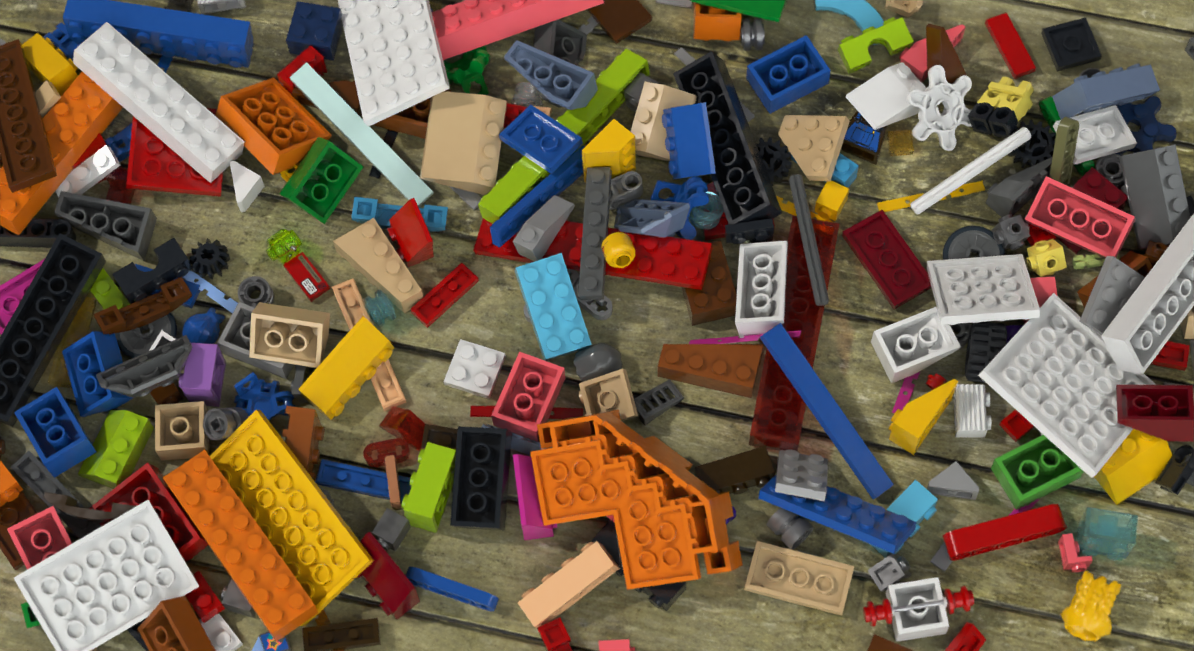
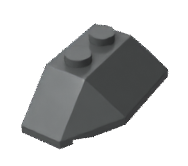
(147, 370)

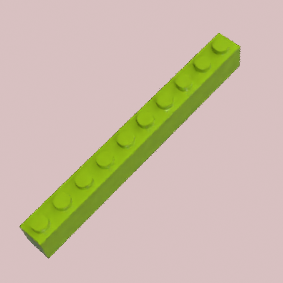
(582, 121)

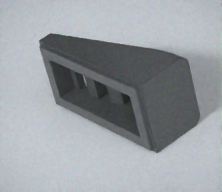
(647, 417)

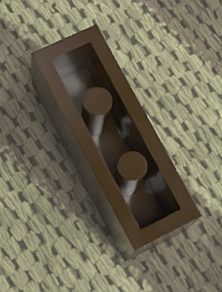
(738, 471)

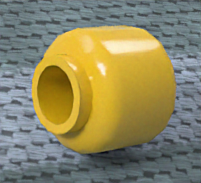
(618, 250)

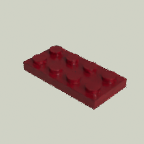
(887, 259)

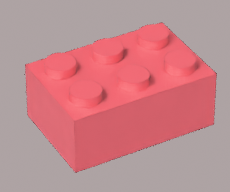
(528, 395)
(40, 536)

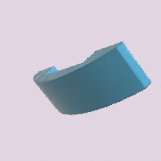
(367, 208)

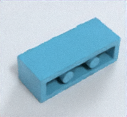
(916, 505)

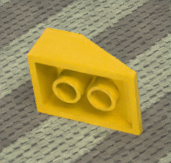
(919, 416)

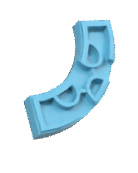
(858, 10)

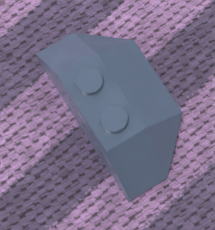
(651, 217)

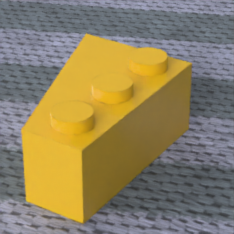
(49, 63)

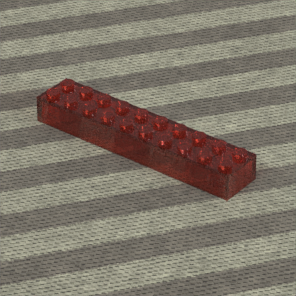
(778, 405)

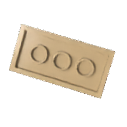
(799, 578)

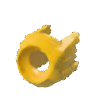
(1091, 607)

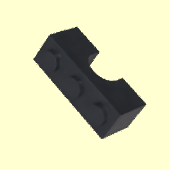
(139, 284)

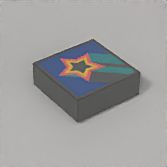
(270, 644)

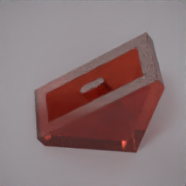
(404, 425)

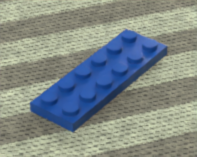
(846, 515)

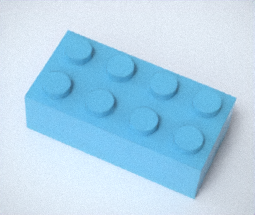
(552, 307)

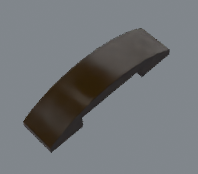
(68, 505)

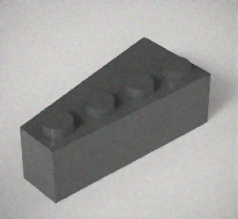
(112, 222)

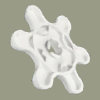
(954, 109)

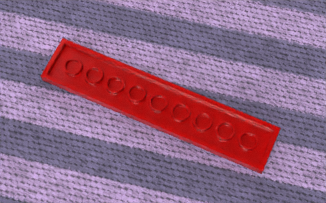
(656, 258)

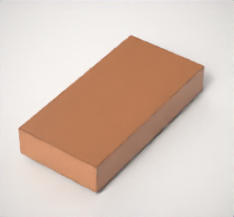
(393, 482)

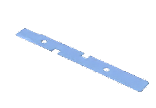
(213, 292)

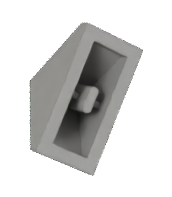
(953, 483)

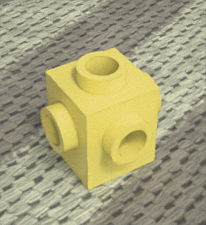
(1046, 258)

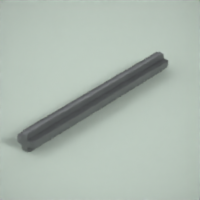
(809, 240)

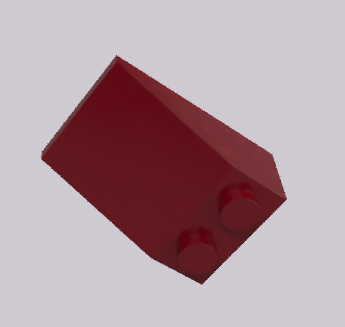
(1100, 188)
(1157, 410)

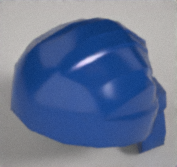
(203, 327)

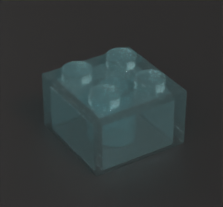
(1106, 533)

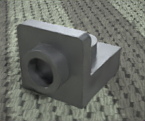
(890, 571)

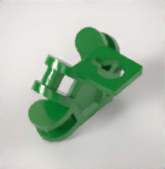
(469, 69)

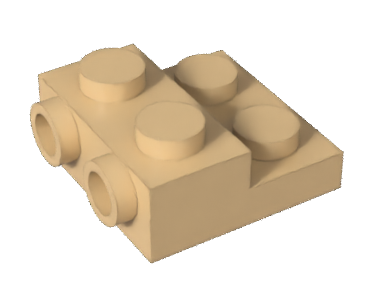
(608, 394)

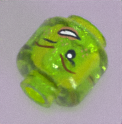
(283, 246)

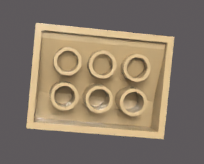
(463, 141)

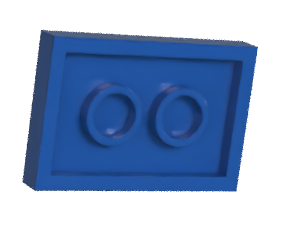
(541, 139)

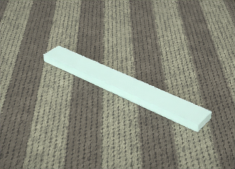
(361, 135)

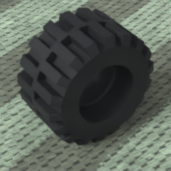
(983, 344)

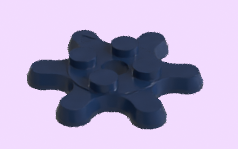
(1150, 129)

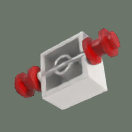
(918, 608)

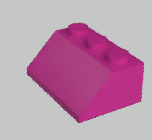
(528, 500)

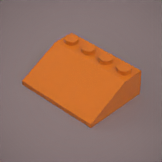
(271, 124)

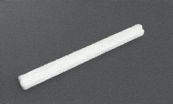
(970, 170)

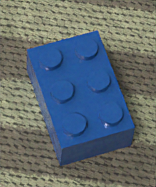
(788, 74)
(55, 432)

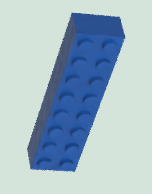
(164, 30)

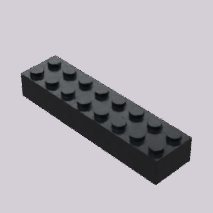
(739, 169)
(43, 320)

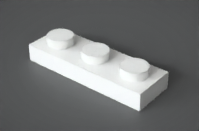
(90, 172)

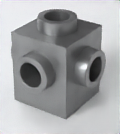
(1011, 232)

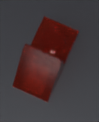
(117, 191)

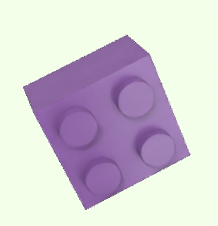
(203, 374)

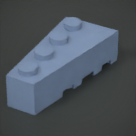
(1106, 90)

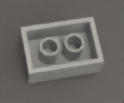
(236, 342)

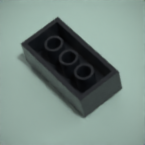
(481, 478)

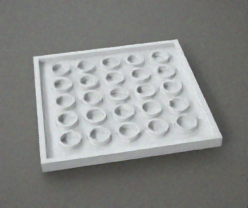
(1064, 384)

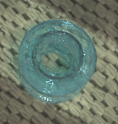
(705, 219)
(379, 308)

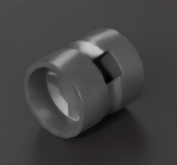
(222, 422)
(793, 529)

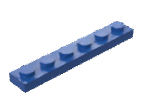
(552, 185)

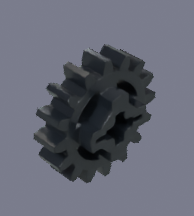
(1042, 148)
(775, 157)

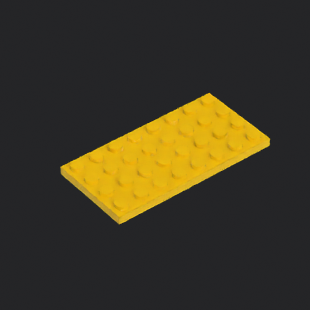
(291, 510)

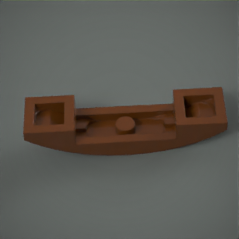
(144, 311)

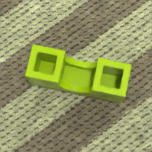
(892, 35)

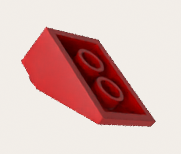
(411, 234)

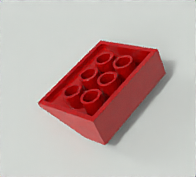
(149, 485)

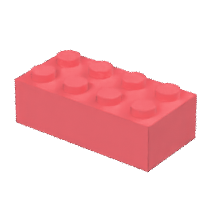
(1080, 219)

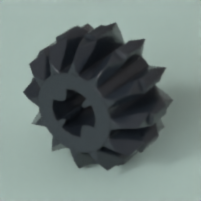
(218, 256)

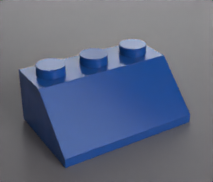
(688, 141)
(86, 359)

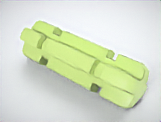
(1089, 261)

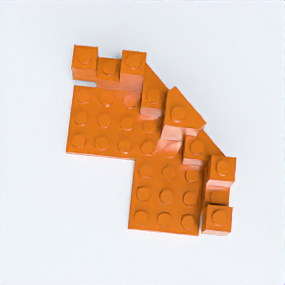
(656, 503)

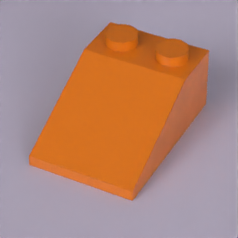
(716, 23)

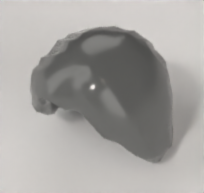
(597, 361)

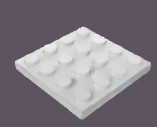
(982, 289)

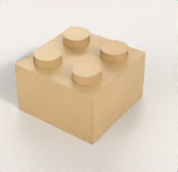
(180, 430)

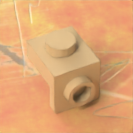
(904, 7)

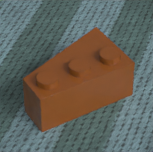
(304, 435)

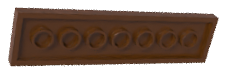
(22, 131)

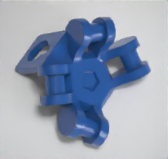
(691, 192)
(259, 398)

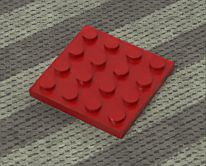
(159, 168)

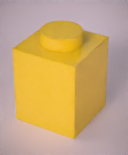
(831, 200)

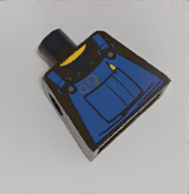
(863, 140)

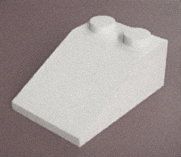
(884, 96)
(913, 344)

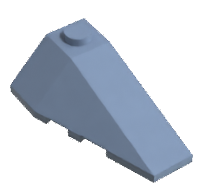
(553, 77)

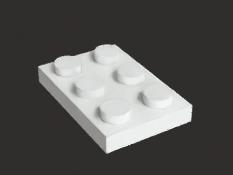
(1101, 134)

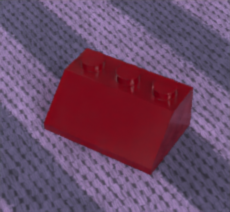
(387, 580)

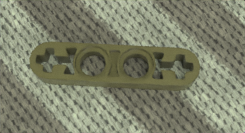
(1064, 150)

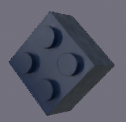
(316, 27)

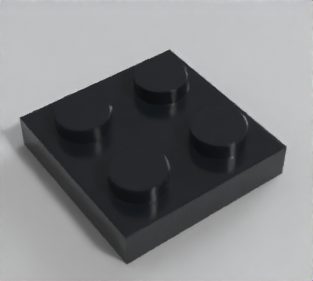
(1071, 44)

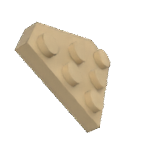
(814, 142)

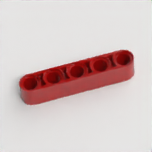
(1004, 532)

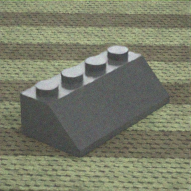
(1155, 194)

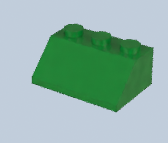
(321, 180)

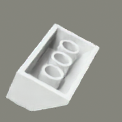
(761, 287)

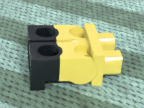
(1001, 107)

